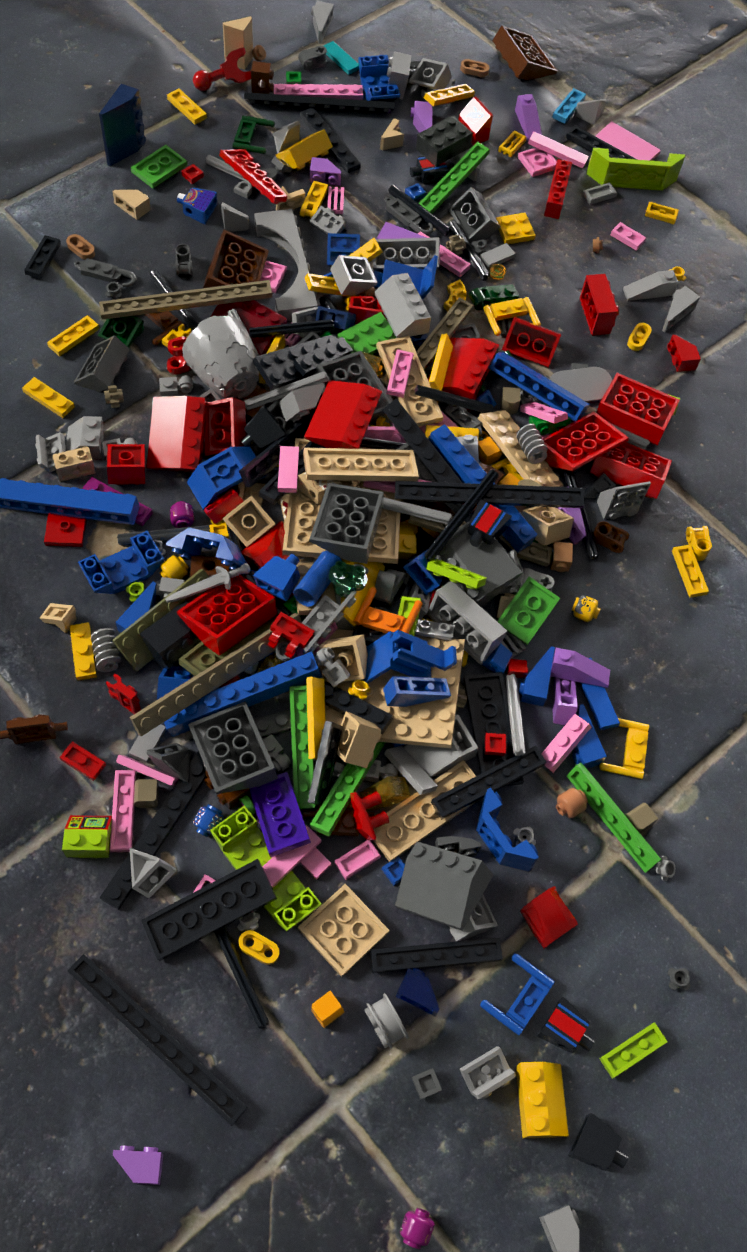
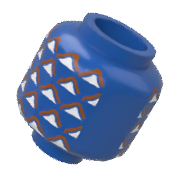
(207, 819)

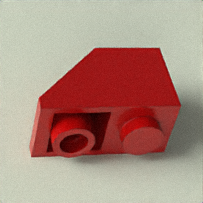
(683, 353)

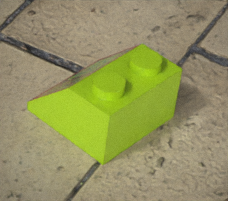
(87, 836)

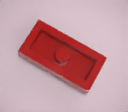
(82, 761)

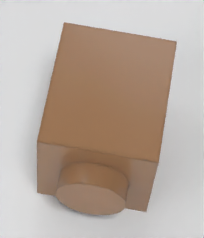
(561, 556)

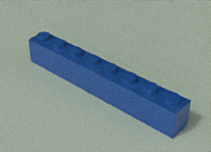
(68, 501)
(520, 532)
(250, 689)

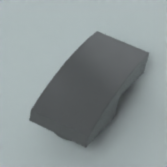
(464, 845)

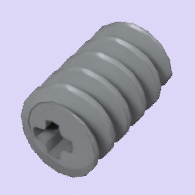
(532, 444)
(105, 650)

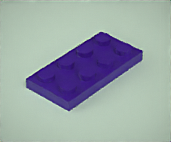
(279, 815)

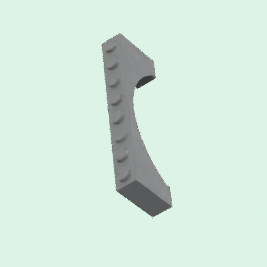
(282, 229)

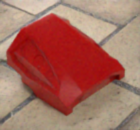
(548, 917)

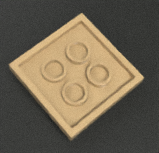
(343, 930)

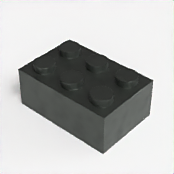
(444, 140)

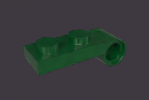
(492, 294)

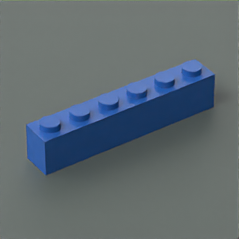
(538, 386)

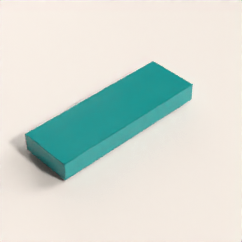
(341, 58)

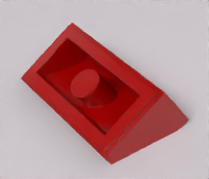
(223, 506)

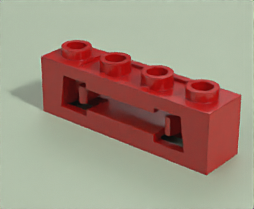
(558, 189)

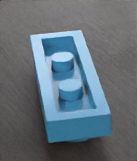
(568, 105)

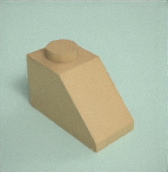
(132, 202)

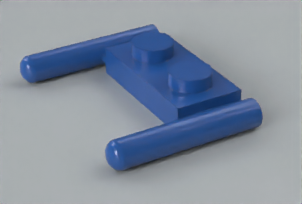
(527, 1000)

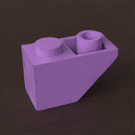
(324, 171)
(141, 1166)

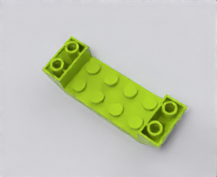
(632, 172)
(242, 844)

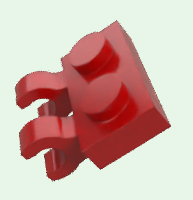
(293, 631)
(124, 694)

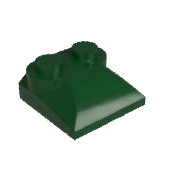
(124, 328)

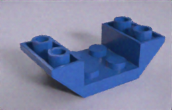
(375, 80)
(219, 474)
(191, 541)
(124, 567)
(519, 857)

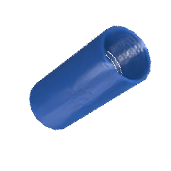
(315, 580)

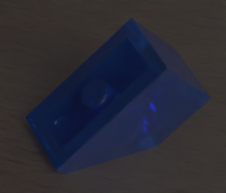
(418, 991)

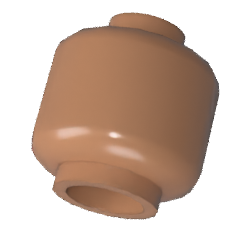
(571, 803)

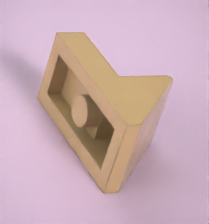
(392, 136)
(293, 201)
(60, 615)

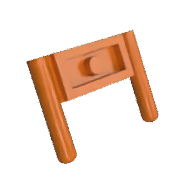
(383, 620)

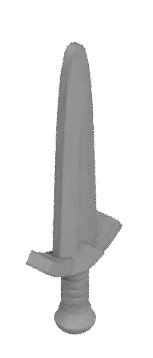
(220, 578)

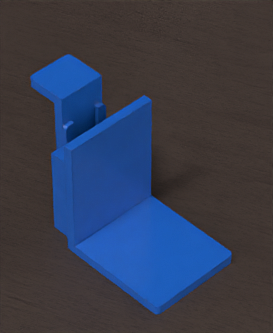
(422, 279)
(406, 655)

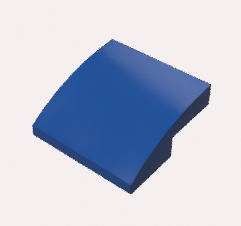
(341, 245)

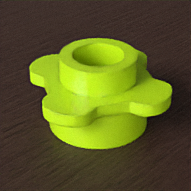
(136, 586)

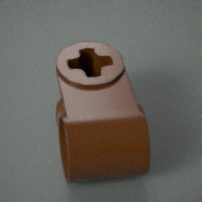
(610, 536)

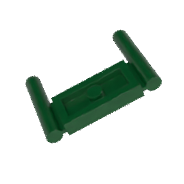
(246, 131)

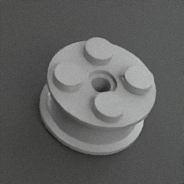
(387, 1021)

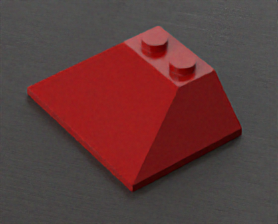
(266, 548)

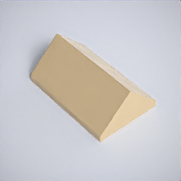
(238, 35)

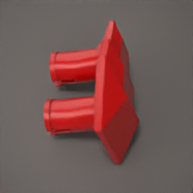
(364, 824)

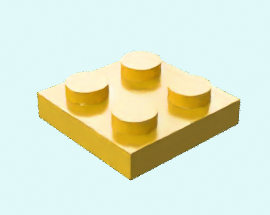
(515, 228)

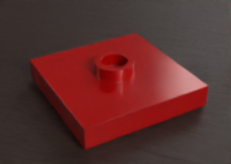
(64, 531)

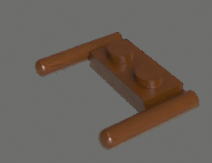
(166, 322)

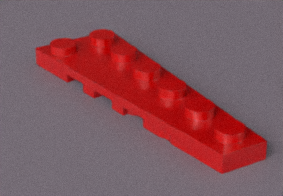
(243, 164)

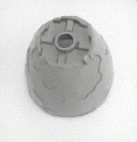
(222, 356)

